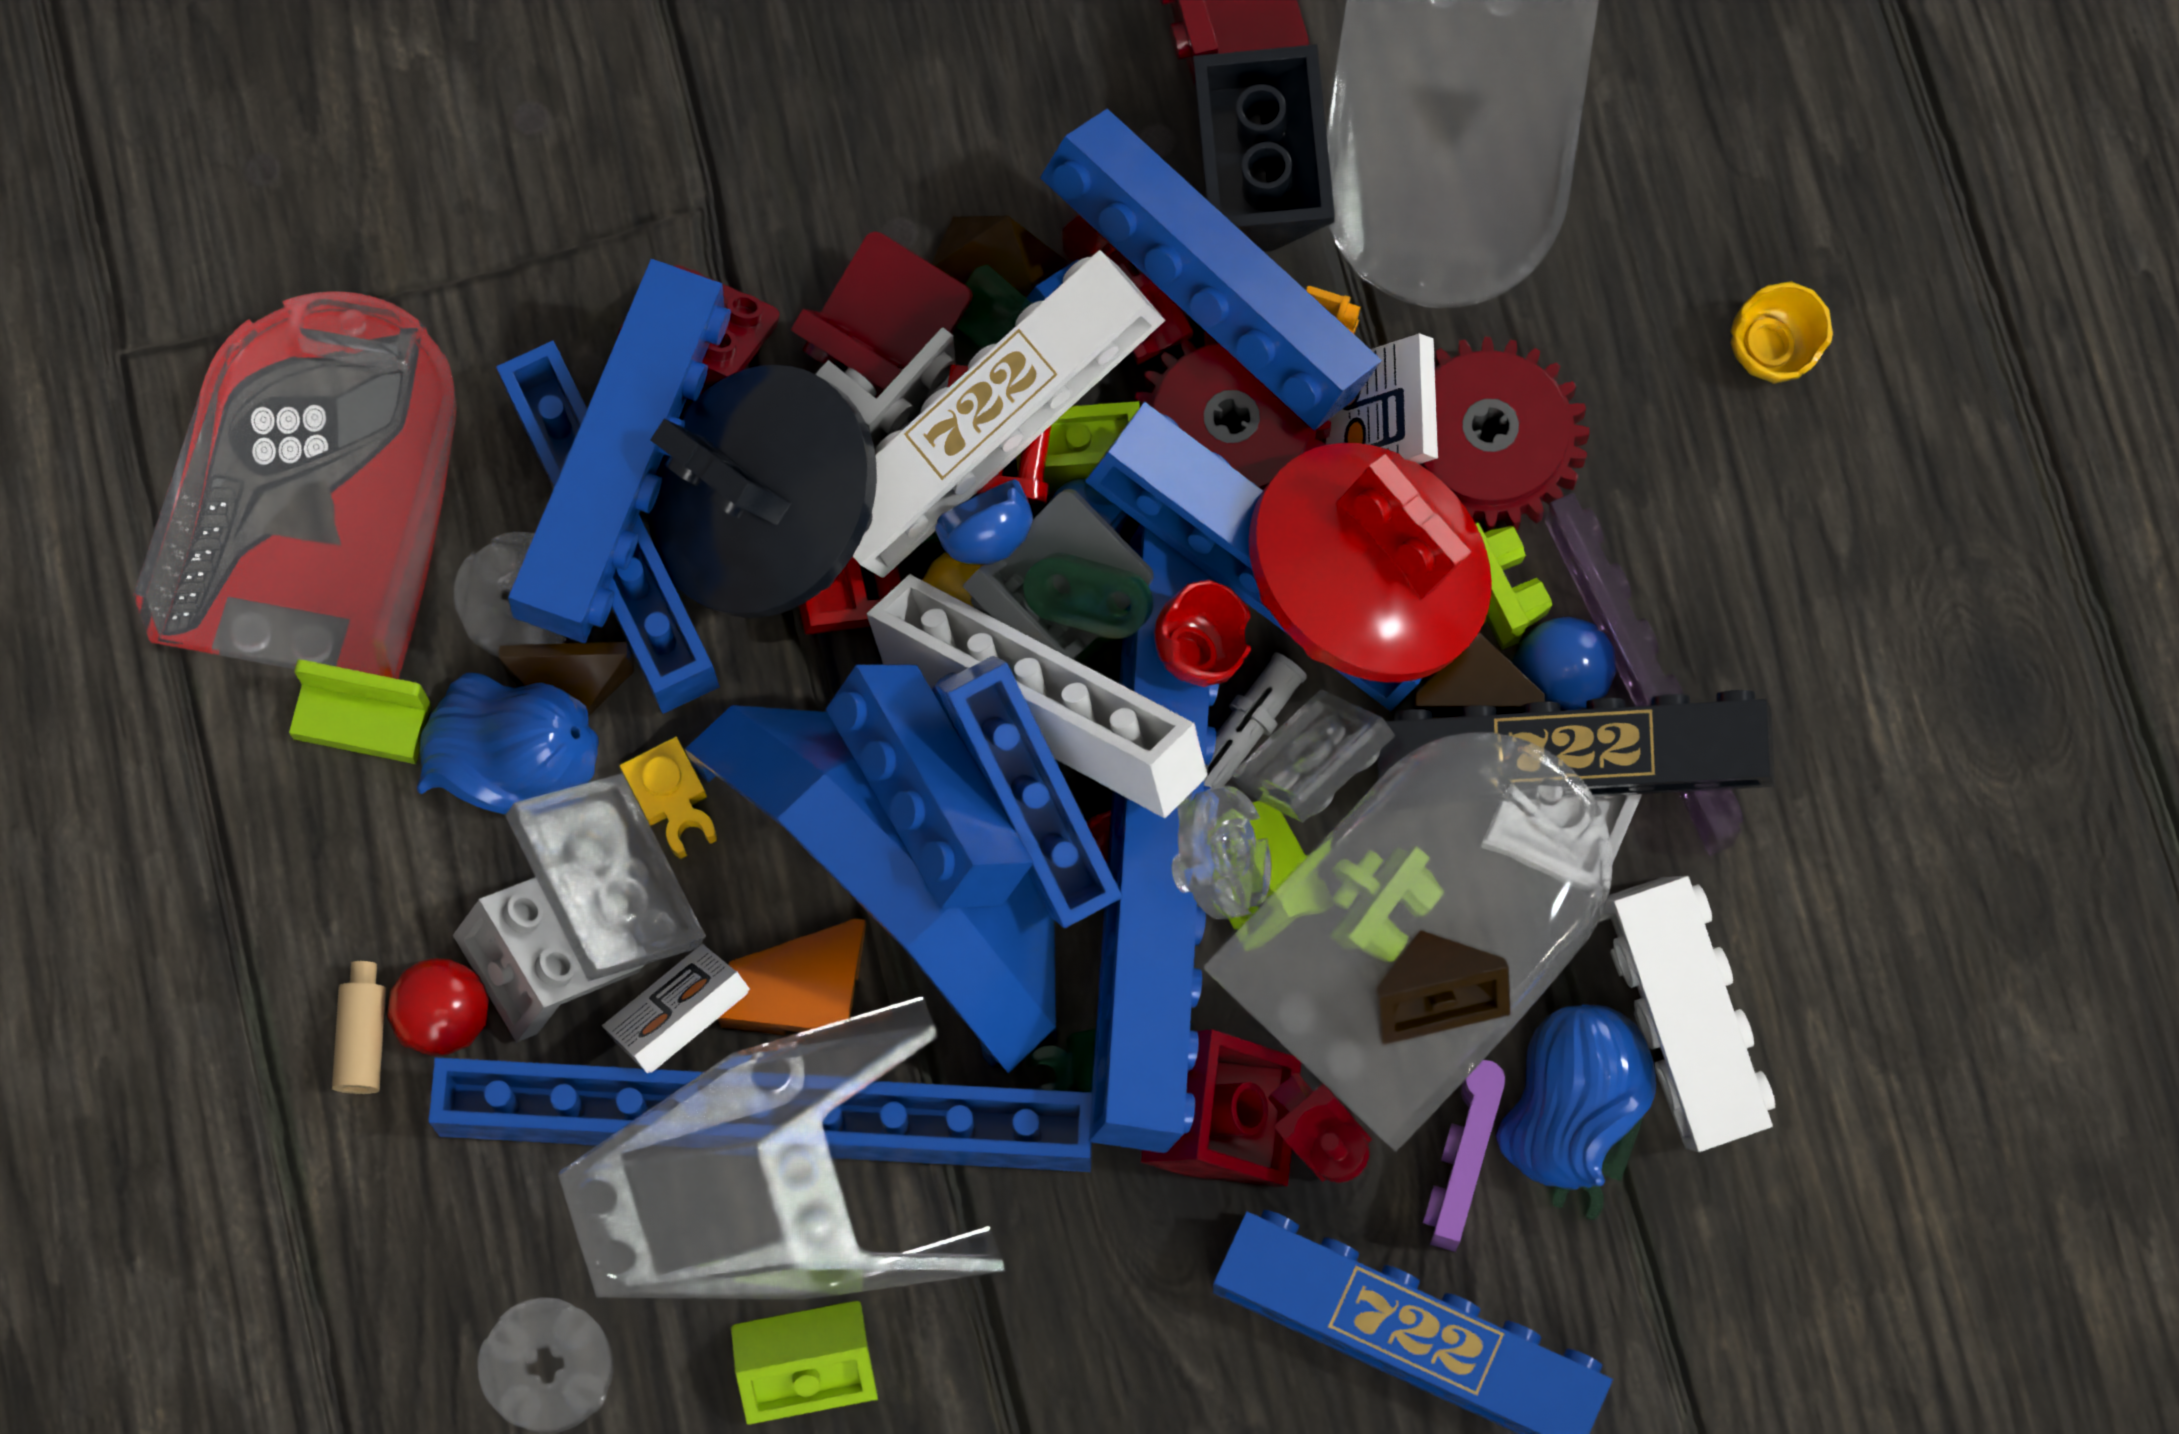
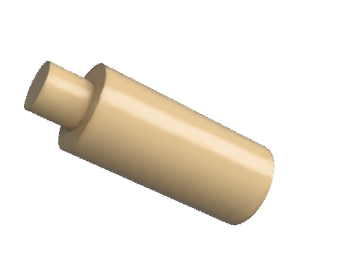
(359, 1031)

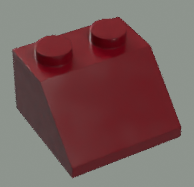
(1232, 1116)

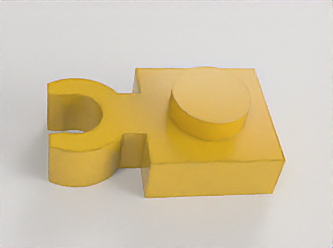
(667, 789)

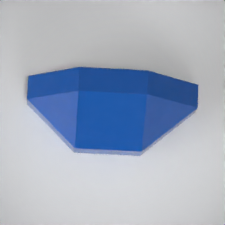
(984, 960)

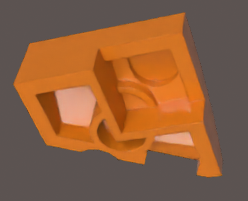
(799, 982)

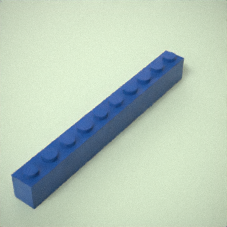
(1154, 929)
(874, 1124)

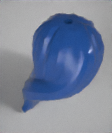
(505, 743)
(1582, 1093)

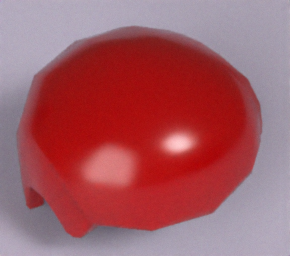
(1203, 633)
(437, 1007)

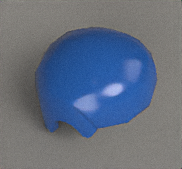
(987, 525)
(1567, 661)

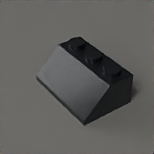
(1265, 142)

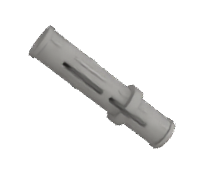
(1252, 717)

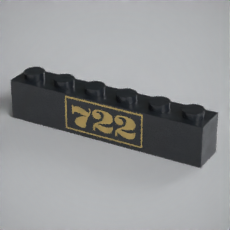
(1622, 747)

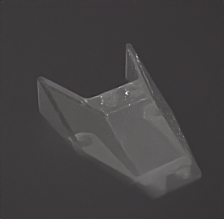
(736, 1184)

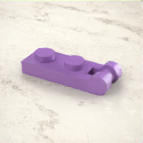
(1465, 1150)

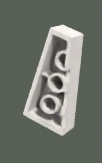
(1688, 1011)

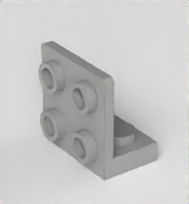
(906, 393)
(524, 957)

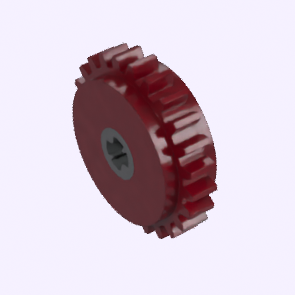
(1215, 387)
(1532, 425)

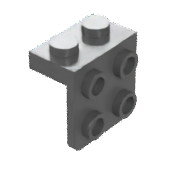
(1061, 527)

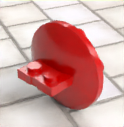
(1369, 562)

